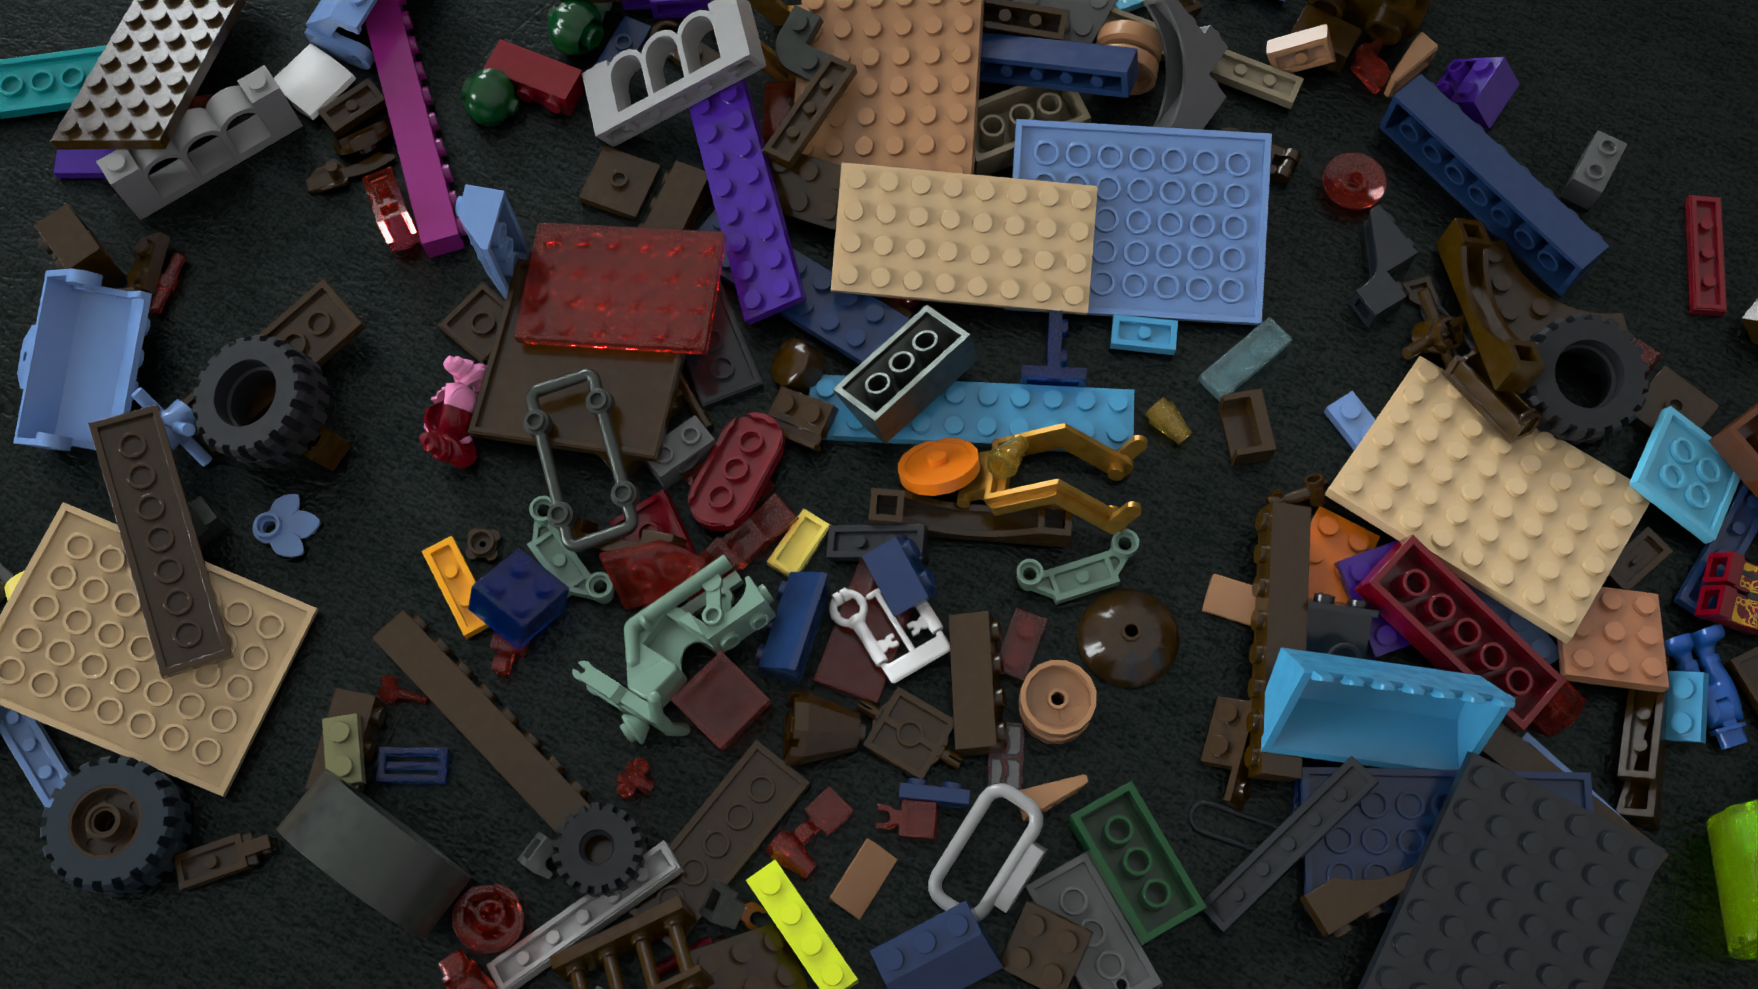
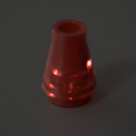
(791, 854)

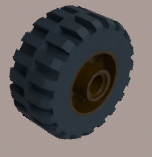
(115, 826)

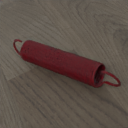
(670, 963)

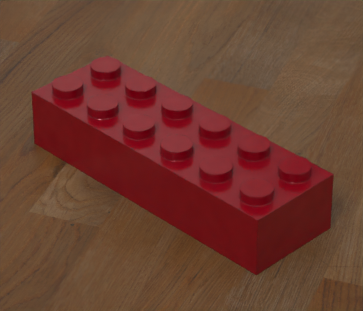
(1457, 628)

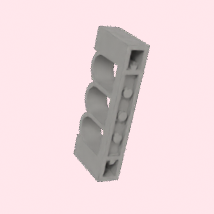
(608, 82)
(257, 93)

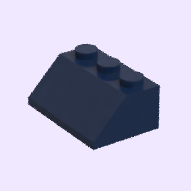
(794, 627)
(939, 953)

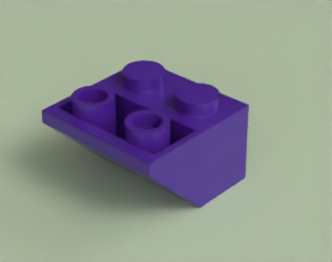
(1479, 87)

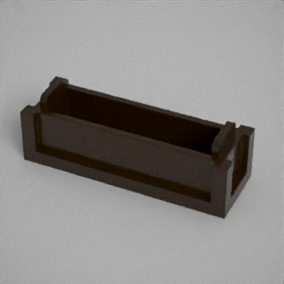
(1503, 410)

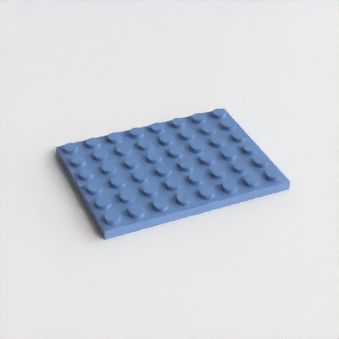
(1173, 214)

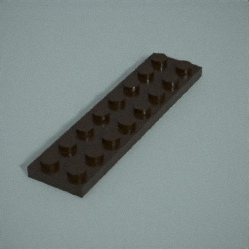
(160, 541)

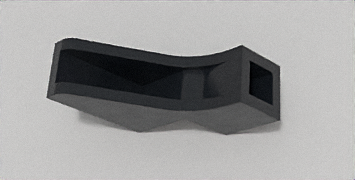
(1387, 255)

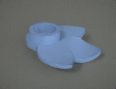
(290, 529)

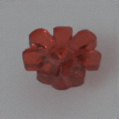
(634, 778)

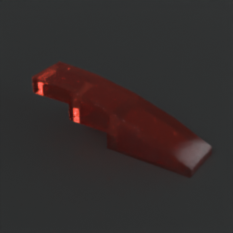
(751, 537)

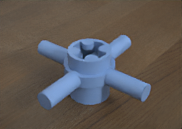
(178, 423)

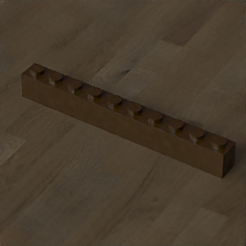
(486, 726)

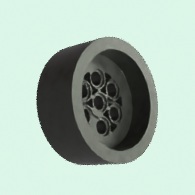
(373, 854)

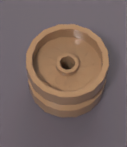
(1140, 36)
(1056, 722)

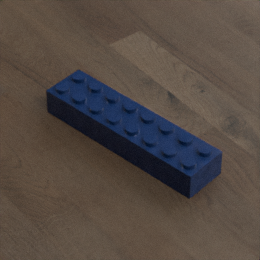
(1492, 185)

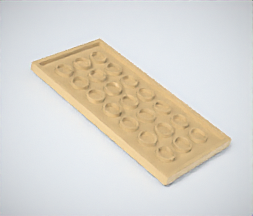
(964, 238)

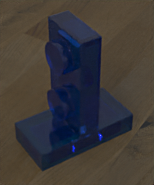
(1055, 371)

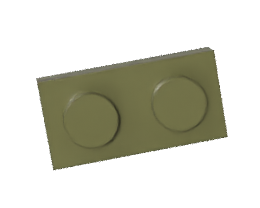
(344, 748)

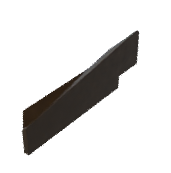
(1643, 757)

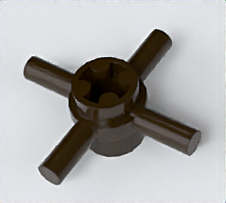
(1438, 333)

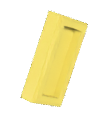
(799, 544)

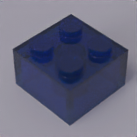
(518, 598)

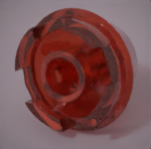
(488, 919)

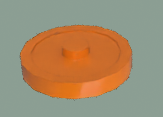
(939, 466)

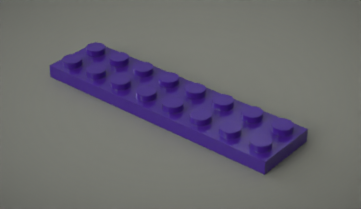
(747, 203)

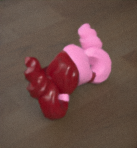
(451, 415)

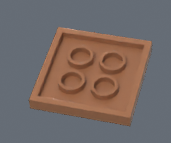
(1618, 643)

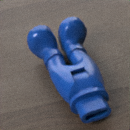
(1724, 703)

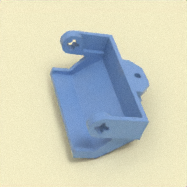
(343, 14)
(79, 359)

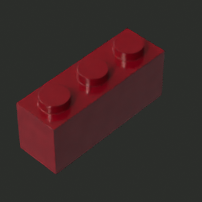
(539, 77)

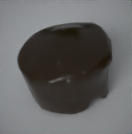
(797, 365)

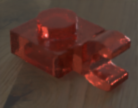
(506, 652)
(825, 814)

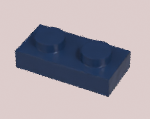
(949, 795)

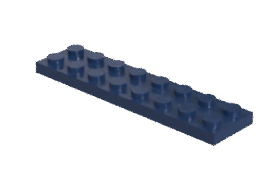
(843, 321)

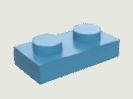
(1144, 334)
(1687, 707)

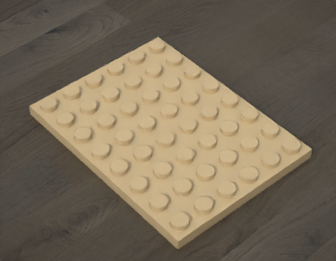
(1513, 519)
(86, 664)

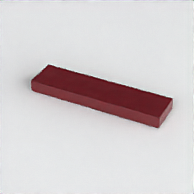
(1705, 255)

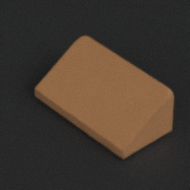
(1301, 50)
(1229, 599)
(863, 879)

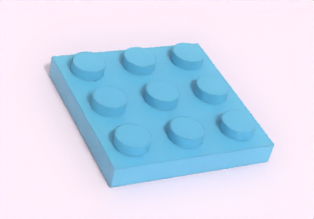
(1685, 475)

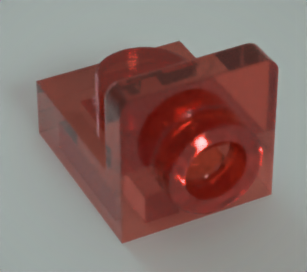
(1369, 67)
(1560, 710)

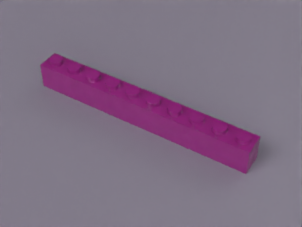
(415, 128)

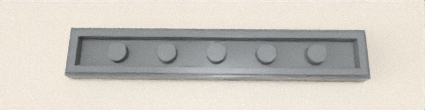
(582, 921)

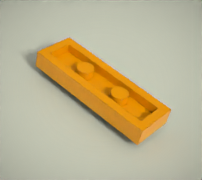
(455, 583)

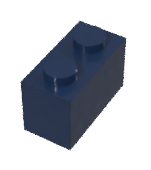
(901, 574)

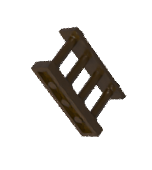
(632, 935)

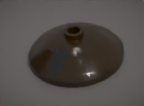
(1126, 659)

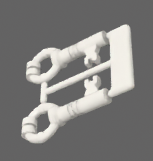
(909, 662)

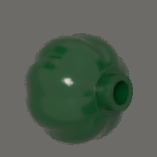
(575, 27)
(489, 97)

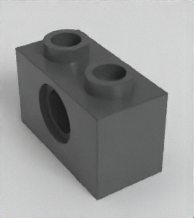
(1593, 170)
(682, 452)

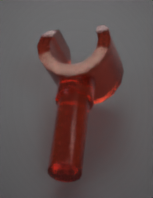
(392, 691)

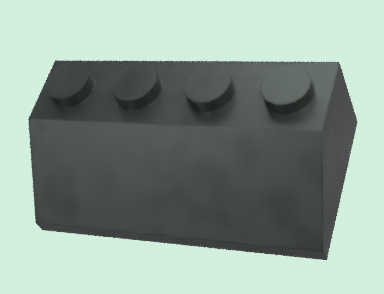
(907, 373)

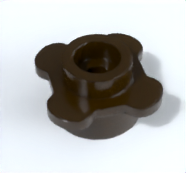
(476, 537)

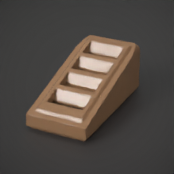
(1414, 61)
(1053, 793)

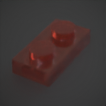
(1021, 644)

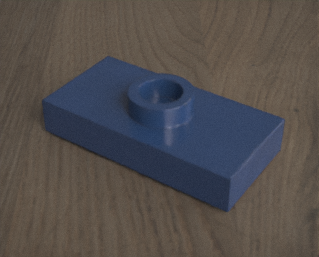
(628, 35)

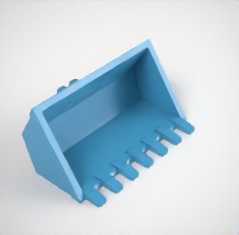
(1377, 712)

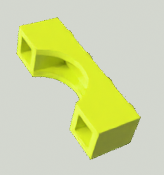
(801, 928)

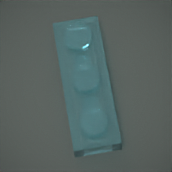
(1245, 359)

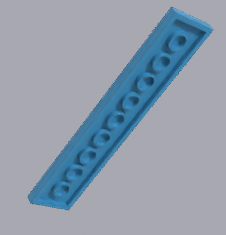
(997, 410)

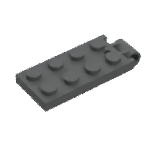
(1114, 951)

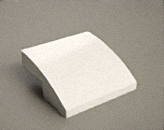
(313, 81)

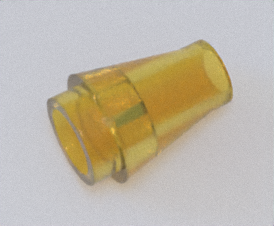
(1168, 420)
(1006, 458)

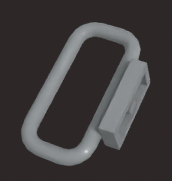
(1016, 869)

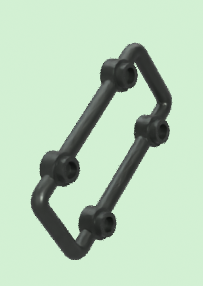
(623, 493)

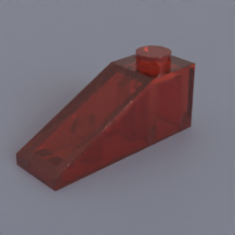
(391, 210)

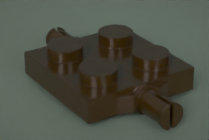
(909, 734)

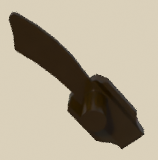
(336, 175)

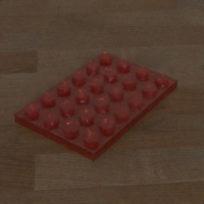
(621, 288)

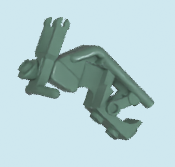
(661, 635)

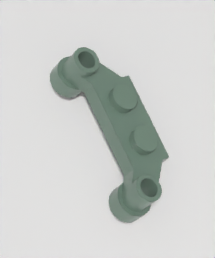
(561, 562)
(1080, 576)

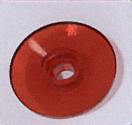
(1357, 170)

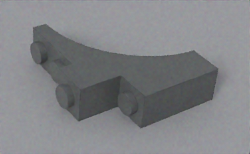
(1190, 56)

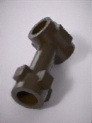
(1313, 491)

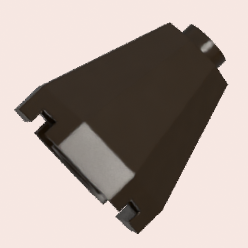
(818, 729)

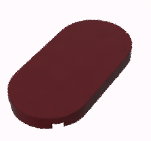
(736, 471)

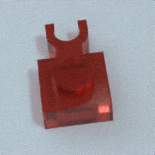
(915, 819)

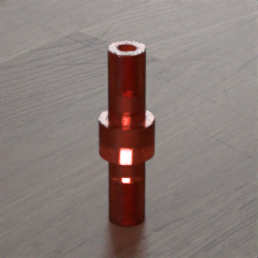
(167, 283)

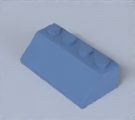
(492, 233)

